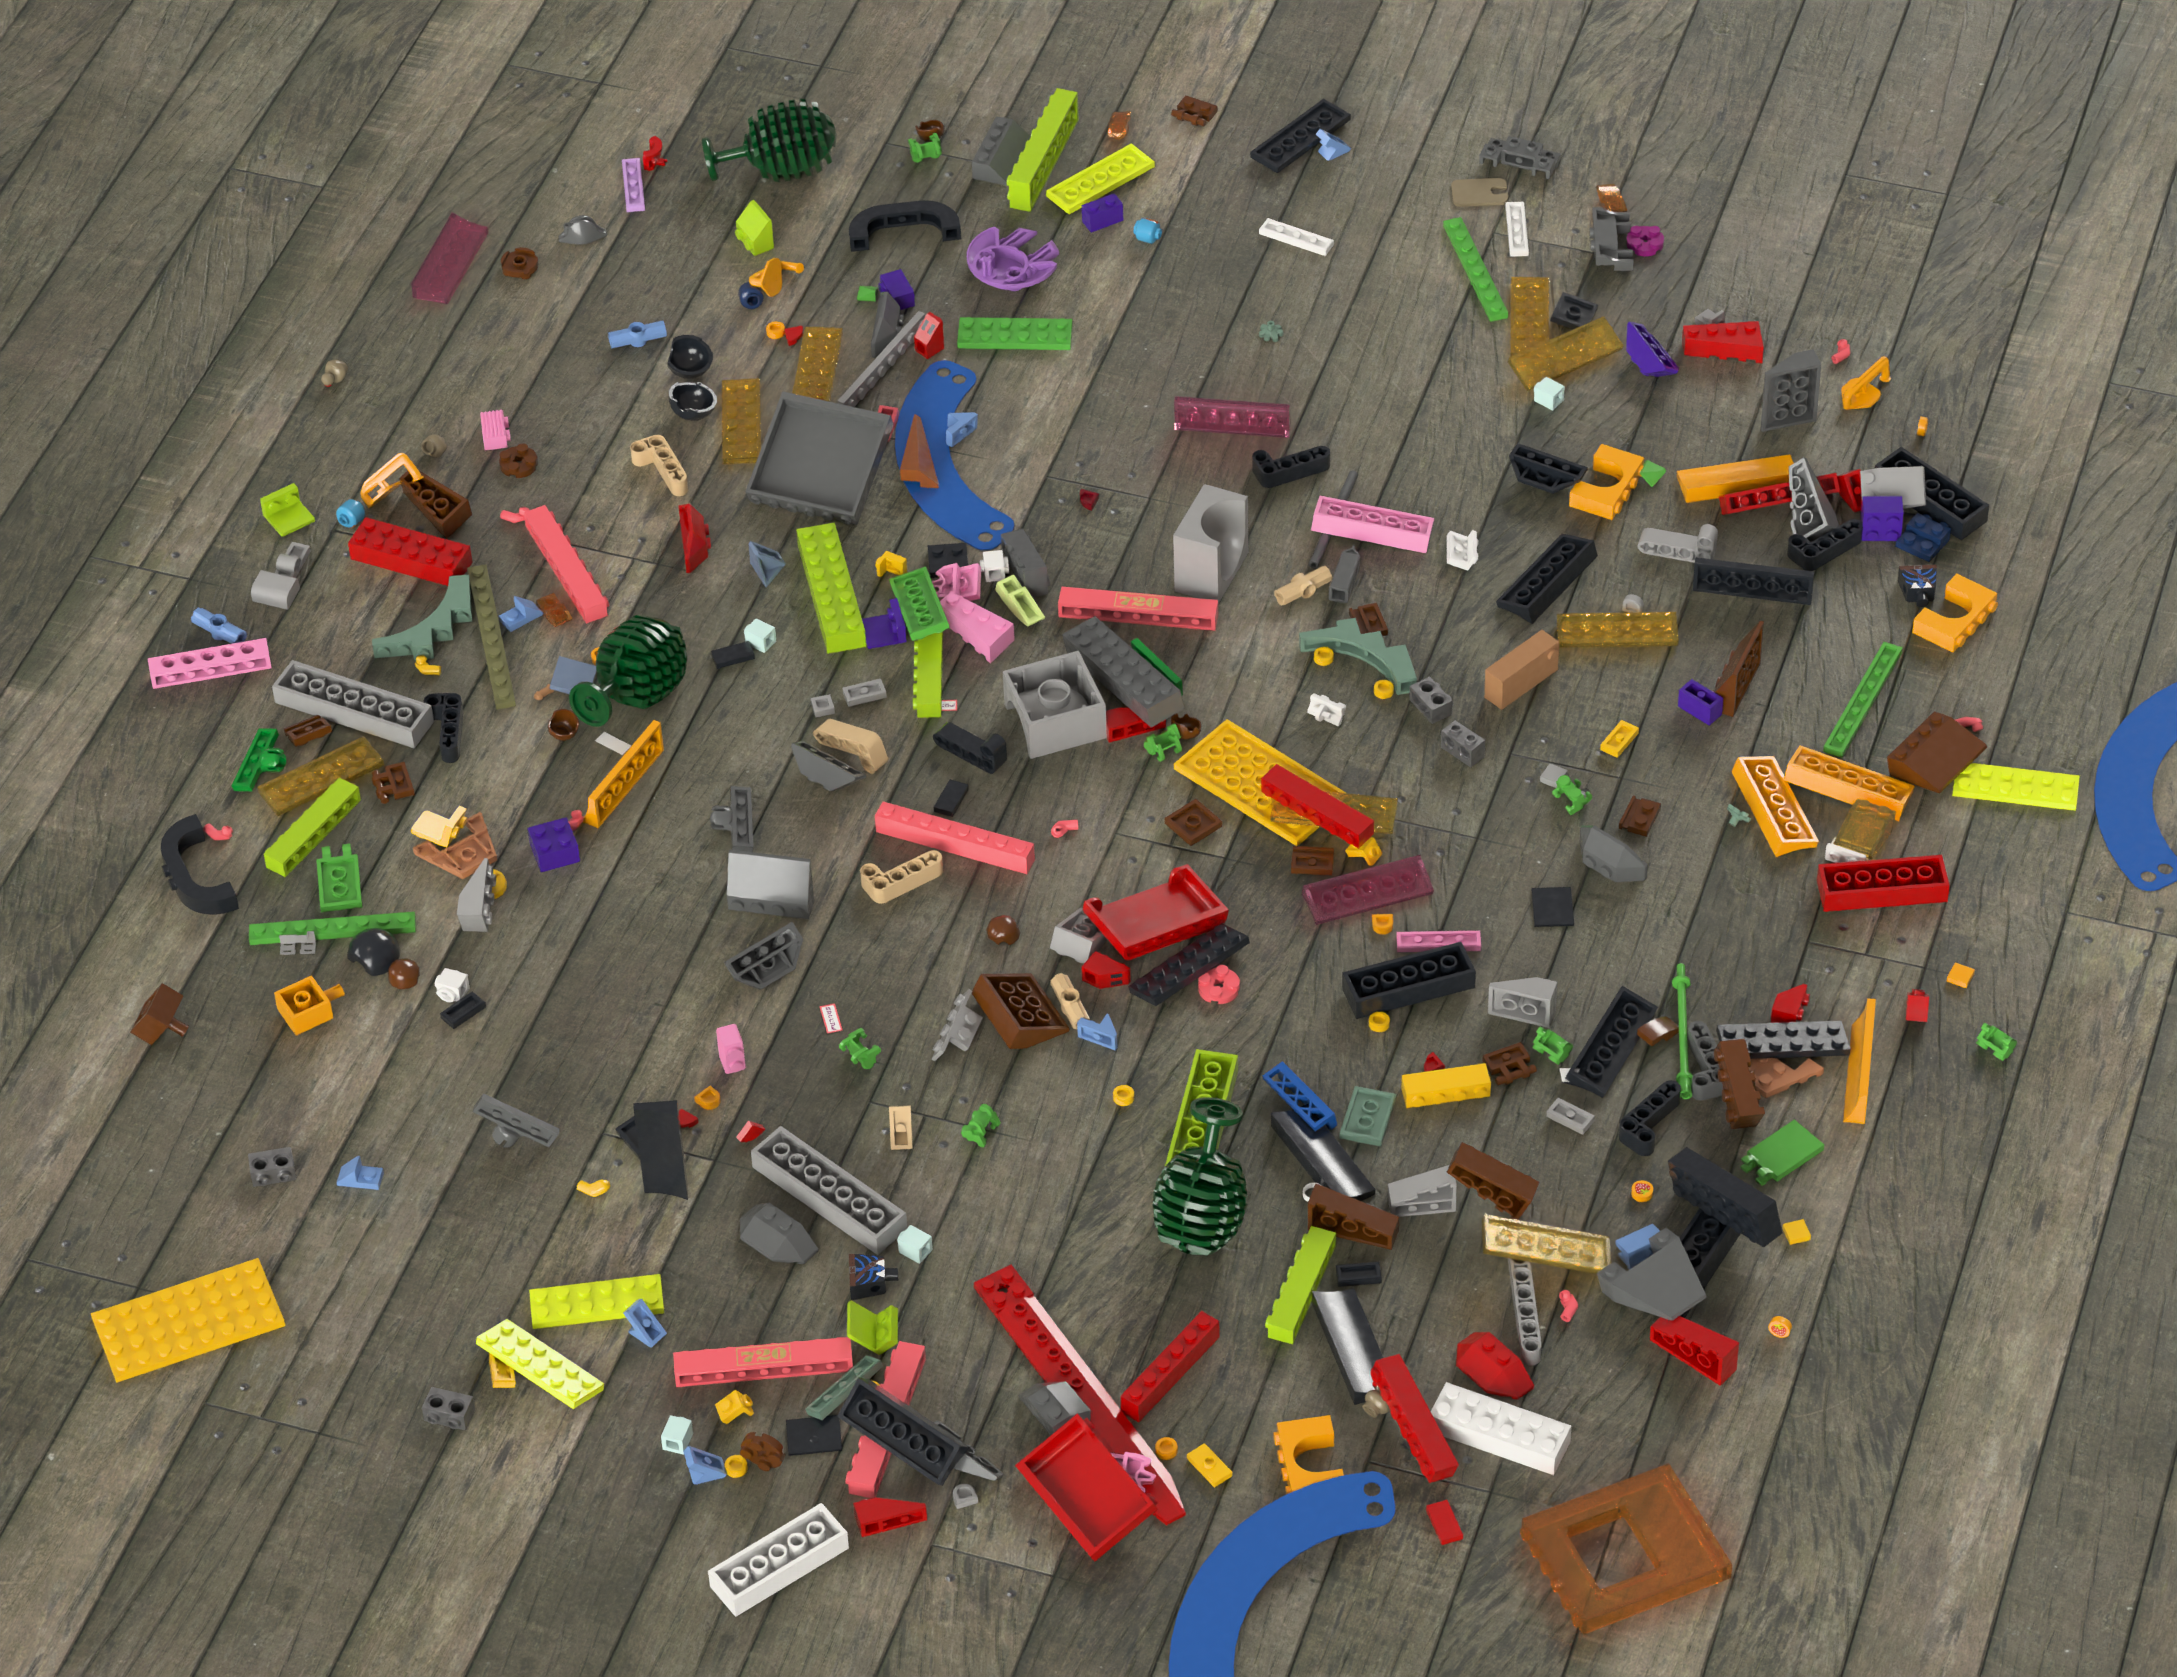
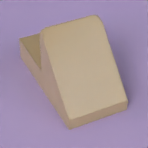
(900, 1127)

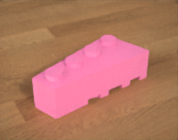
(978, 626)

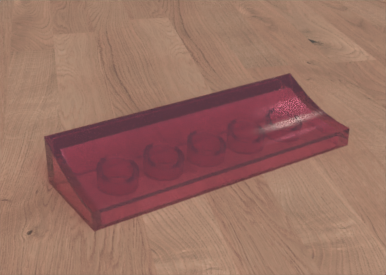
(448, 260)
(1232, 417)
(1367, 889)

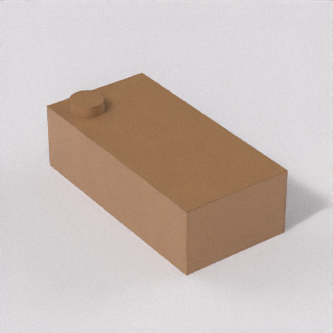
(1521, 669)

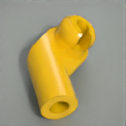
(425, 668)
(594, 1189)

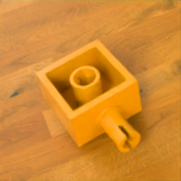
(306, 1004)

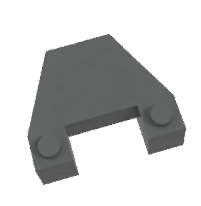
(1659, 1284)

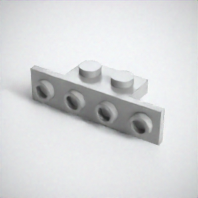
(960, 1028)

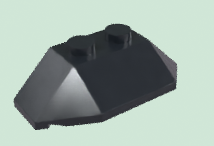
(1544, 470)

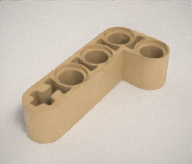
(657, 451)
(854, 741)
(901, 879)

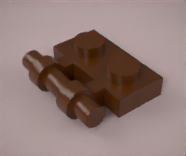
(1194, 111)
(399, 782)
(1508, 1058)

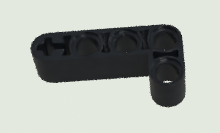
(1291, 467)
(1826, 548)
(449, 710)
(986, 755)
(1637, 1125)

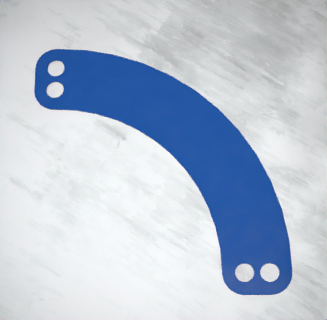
(953, 503)
(2126, 788)
(1255, 1551)

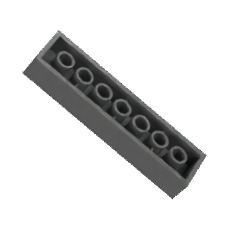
(1124, 671)

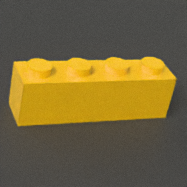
(1446, 1085)

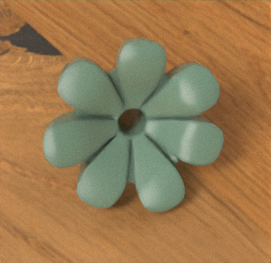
(1270, 331)
(1737, 815)

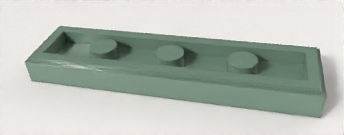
(841, 1388)

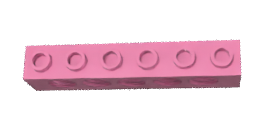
(209, 663)

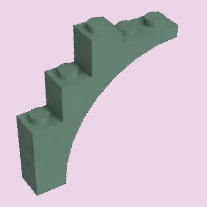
(420, 639)
(1369, 647)

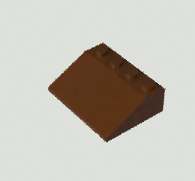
(1740, 670)
(1935, 753)
(1018, 1009)

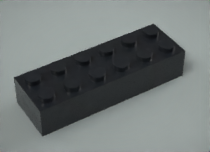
(1944, 498)
(1408, 980)
(1725, 1197)

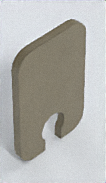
(1478, 192)

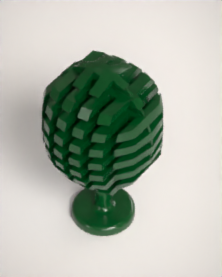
(781, 142)
(635, 668)
(1202, 1190)

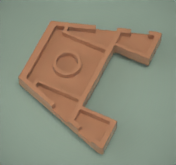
(464, 856)
(1775, 1076)

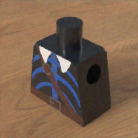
(1918, 583)
(869, 1275)

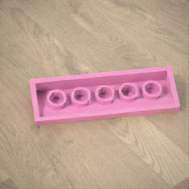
(1372, 524)

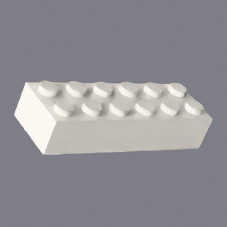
(1501, 1428)
(778, 1559)

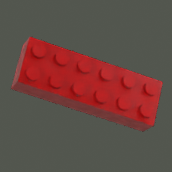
(409, 551)
(1883, 883)

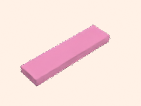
(1433, 939)

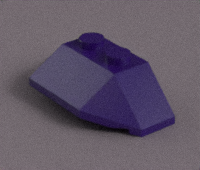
(1648, 352)

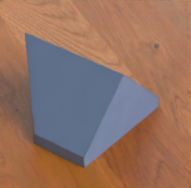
(765, 562)

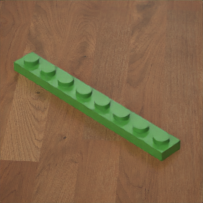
(1475, 269)
(1862, 699)
(332, 927)

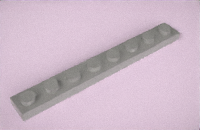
(882, 362)

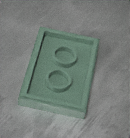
(1367, 1116)

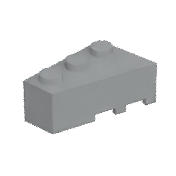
(1423, 1194)

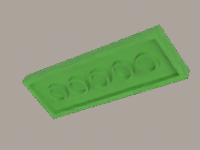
(1014, 333)
(919, 603)

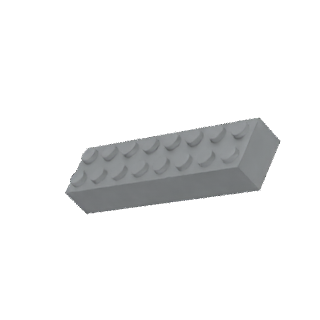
(353, 704)
(829, 1190)

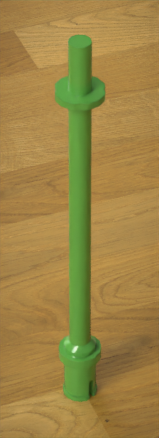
(1684, 1078)

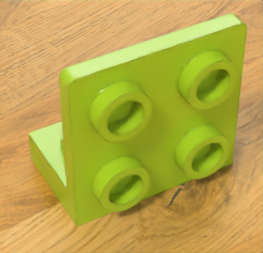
(285, 510)
(872, 1330)

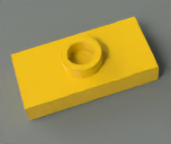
(501, 1373)
(1209, 1465)

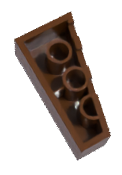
(437, 502)
(1738, 1084)
(1493, 1180)
(1351, 1218)

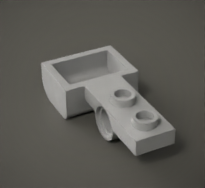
(281, 587)

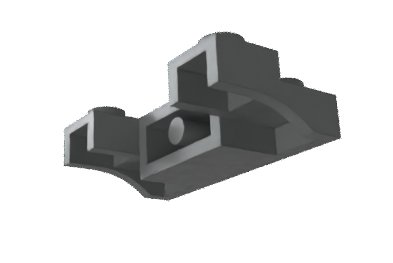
(1520, 154)
(1604, 235)

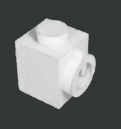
(994, 565)
(452, 985)

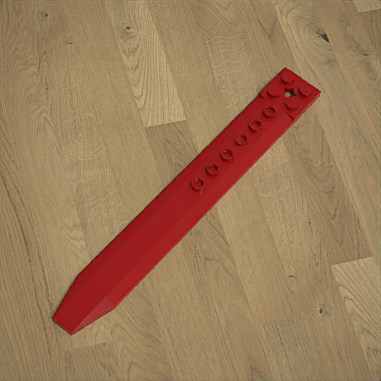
(1057, 1362)

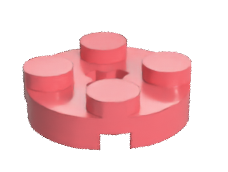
(1219, 975)

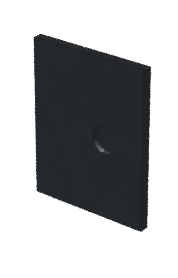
(1552, 906)
(813, 1435)

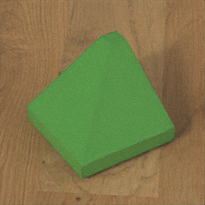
(867, 293)
(1652, 472)

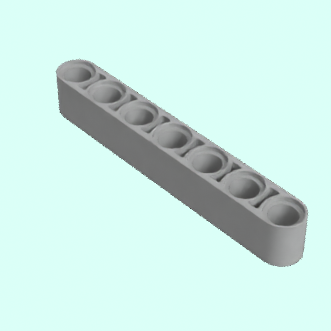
(1525, 1311)

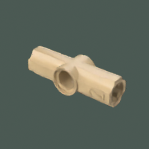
(1303, 585)
(1069, 999)

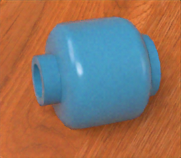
(1147, 230)
(350, 513)

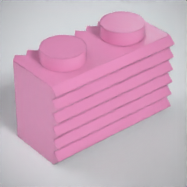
(494, 430)
(730, 1048)

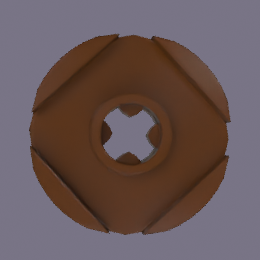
(511, 263)
(518, 453)
(762, 1450)

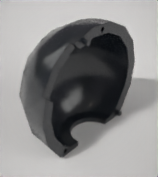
(689, 356)
(692, 400)
(374, 950)

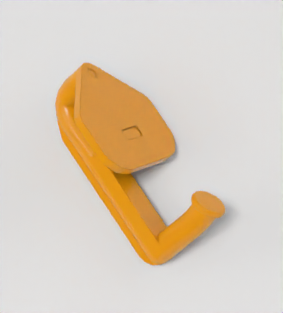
(771, 276)
(1859, 392)
(379, 478)

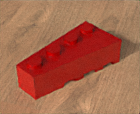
(1724, 340)
(1697, 1347)

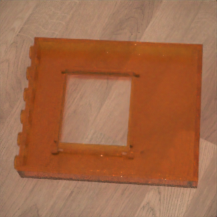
(1666, 1527)

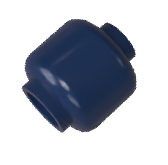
(750, 296)

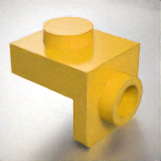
(892, 563)
(1369, 850)
(733, 1406)

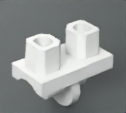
(1326, 710)

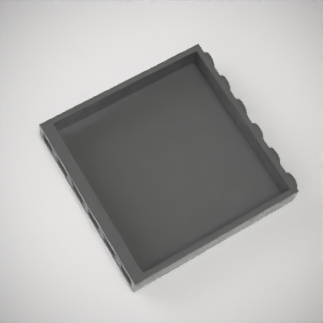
(819, 458)

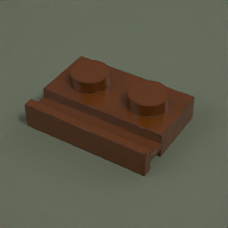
(1369, 619)
(307, 730)
(1639, 816)
(1312, 860)

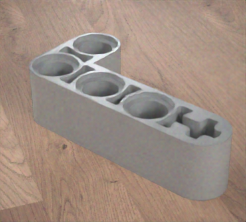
(1679, 545)

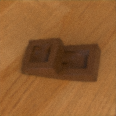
(1657, 1030)

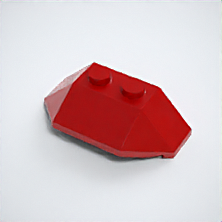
(693, 536)
(1493, 1366)

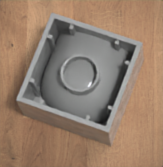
(1211, 543)
(1056, 703)

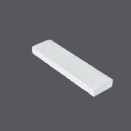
(1516, 229)
(1296, 237)

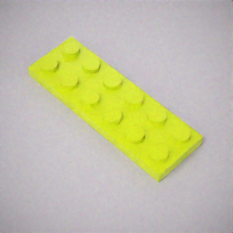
(1100, 178)
(2018, 786)
(593, 1300)
(540, 1363)

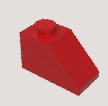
(1850, 489)

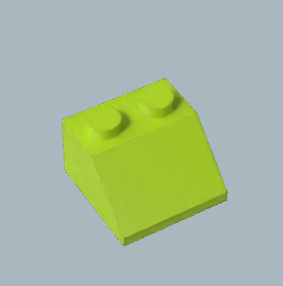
(755, 229)

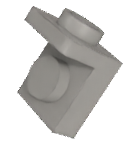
(1710, 317)

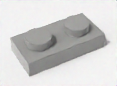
(864, 692)
(1570, 1116)

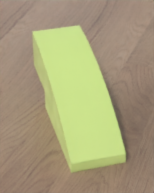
(1019, 600)

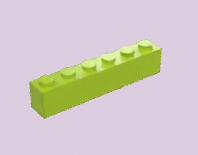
(928, 676)
(312, 827)
(1301, 1281)

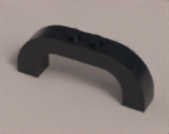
(900, 215)
(201, 899)

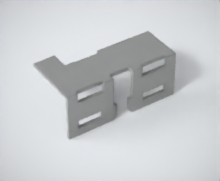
(292, 939)

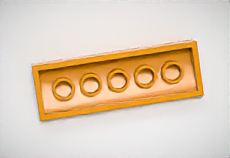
(1723, 479)
(624, 775)
(1846, 780)
(1774, 804)
(1859, 1065)

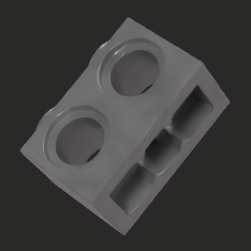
(1431, 700)
(1463, 743)
(271, 1166)
(448, 1408)

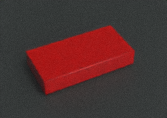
(1444, 1522)

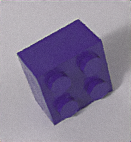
(1881, 518)
(553, 844)

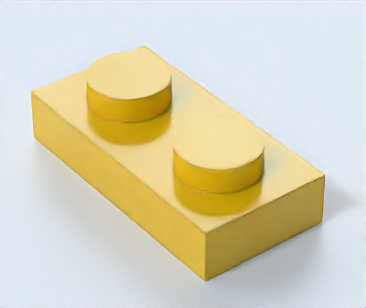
(1619, 738)

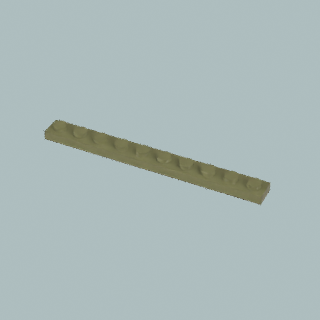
(491, 637)

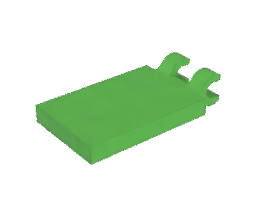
(339, 880)
(1782, 1152)

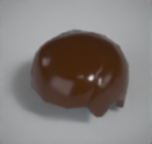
(928, 128)
(563, 724)
(1187, 726)
(1003, 929)
(403, 973)

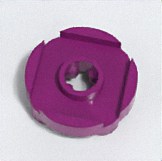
(1654, 239)

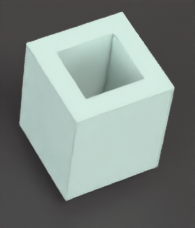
(1549, 393)
(760, 635)
(914, 1244)
(677, 1434)

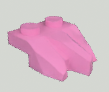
(960, 580)
(1134, 1466)

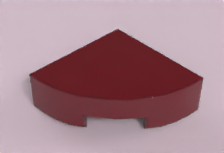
(1088, 499)

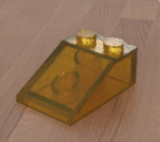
(1865, 828)

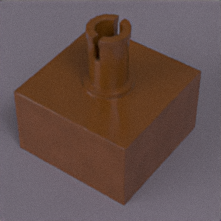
(158, 1015)

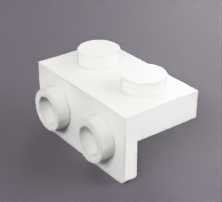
(1462, 549)
(1839, 854)

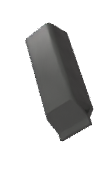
(1344, 576)

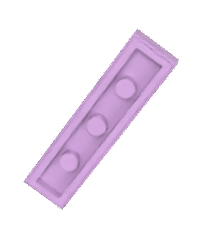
(633, 185)

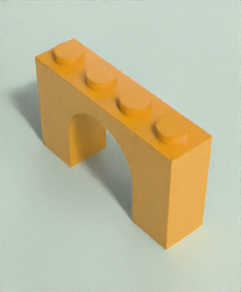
(1608, 500)
(1953, 632)
(1300, 1436)

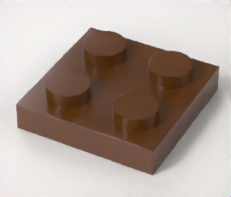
(1193, 822)

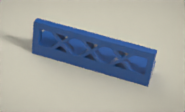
(1303, 1093)

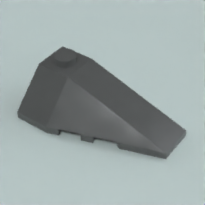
(1809, 505)
(971, 1463)

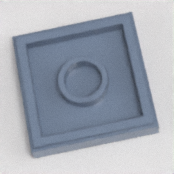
(569, 673)

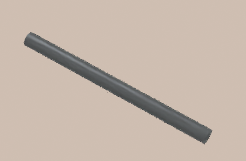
(1324, 539)

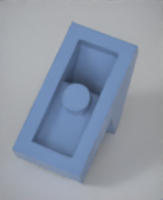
(1331, 145)
(960, 426)
(520, 615)
(1101, 1034)
(358, 1176)
(644, 1323)
(704, 1465)

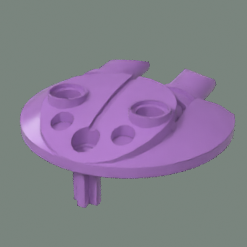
(1006, 267)

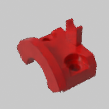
(652, 157)

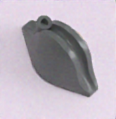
(581, 230)

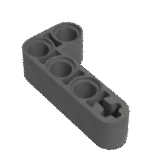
(1705, 1083)

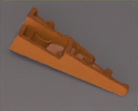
(917, 460)

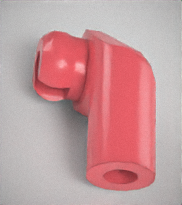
(1843, 351)
(514, 517)
(1976, 723)
(576, 819)
(1062, 827)
(224, 834)
(1570, 1305)

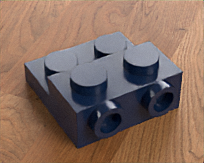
(1924, 537)

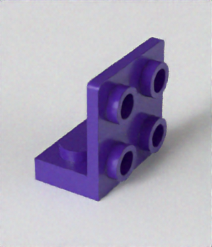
(885, 629)

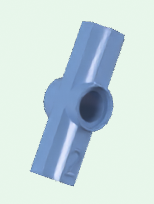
(637, 334)
(218, 626)

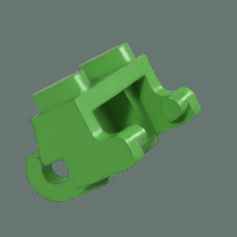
(925, 150)
(1163, 741)
(1573, 792)
(1996, 1040)
(1553, 1044)
(858, 1051)
(976, 1128)

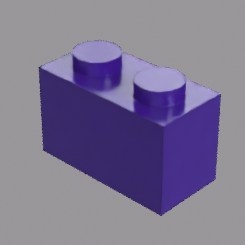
(1102, 212)
(898, 287)
(1700, 702)

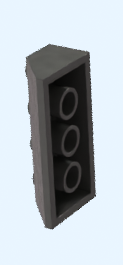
(999, 151)

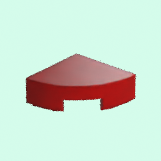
(793, 334)
(1433, 1063)
(687, 1119)
(750, 1131)

